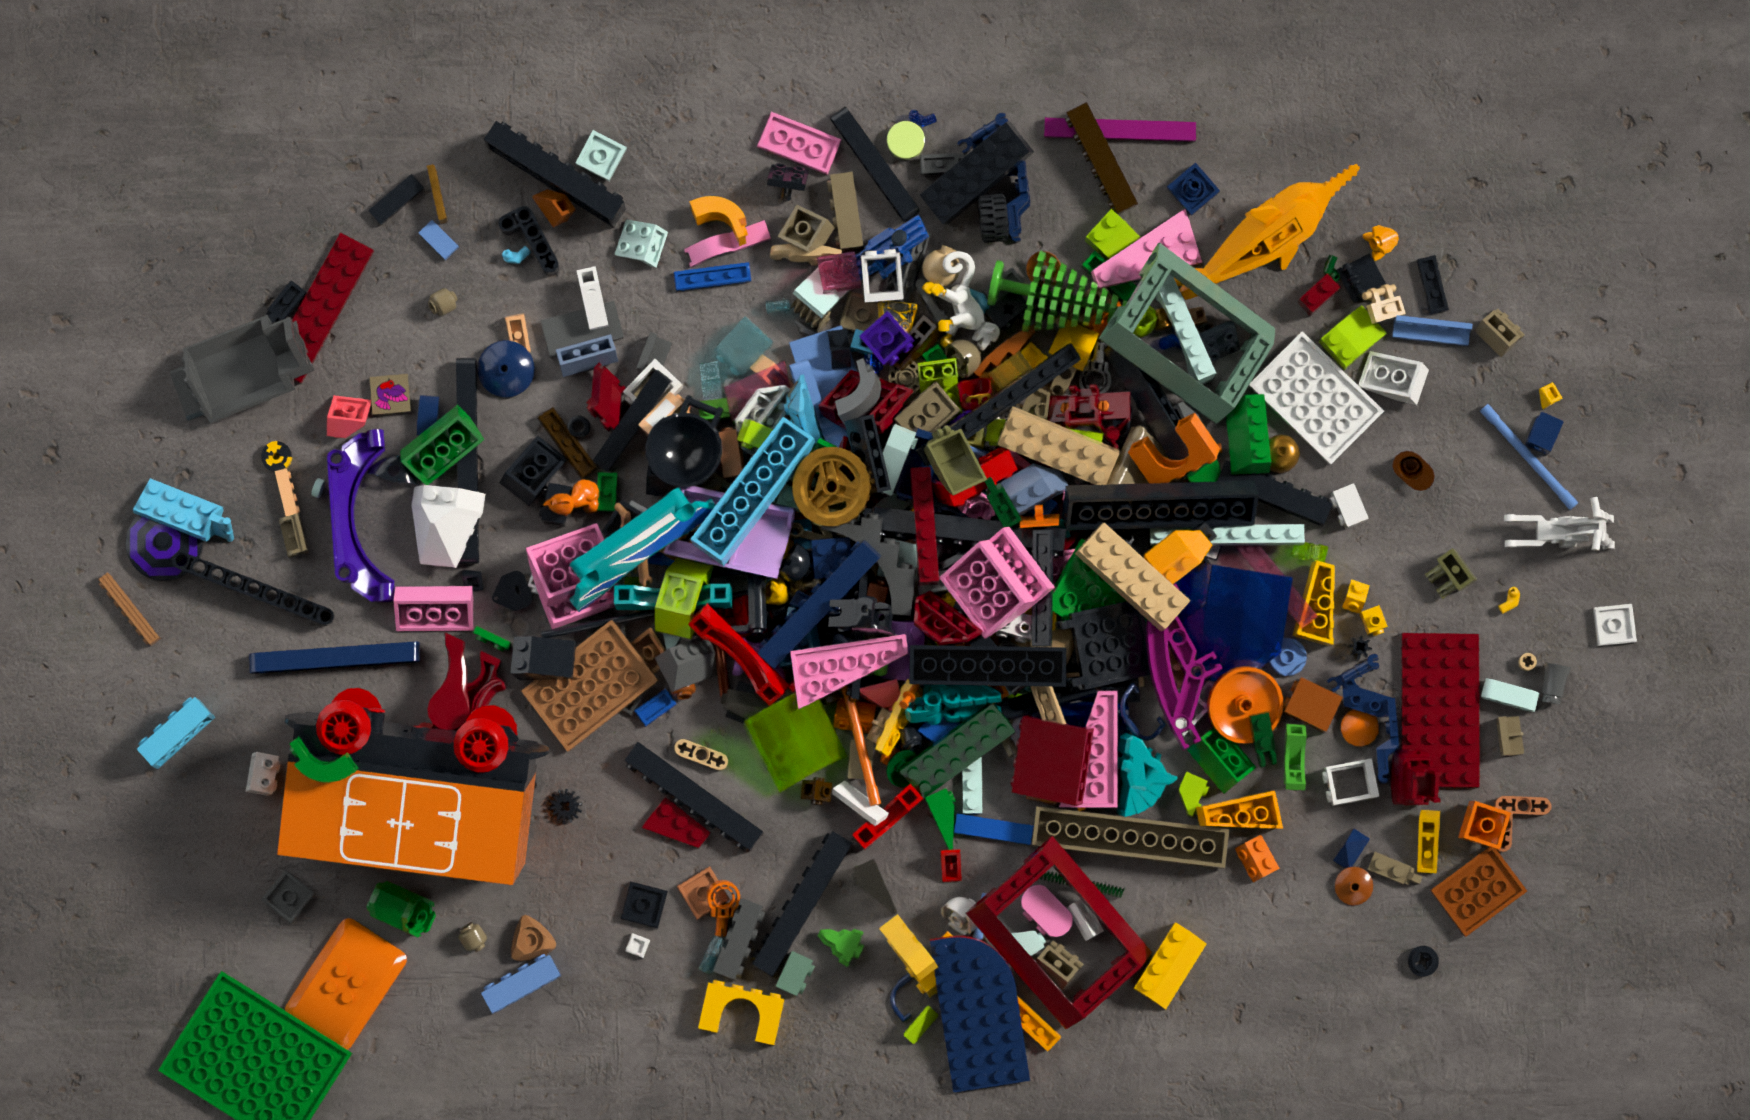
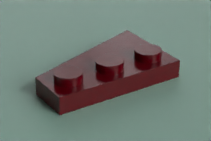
(676, 824)

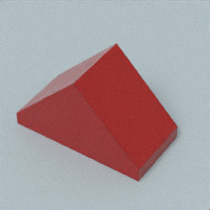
(951, 865)

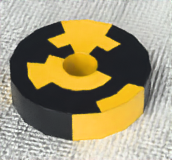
(276, 448)

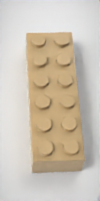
(1058, 447)
(1132, 577)

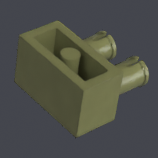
(1456, 569)

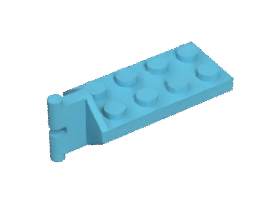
(183, 512)

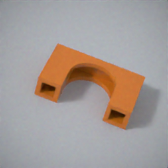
(1160, 469)

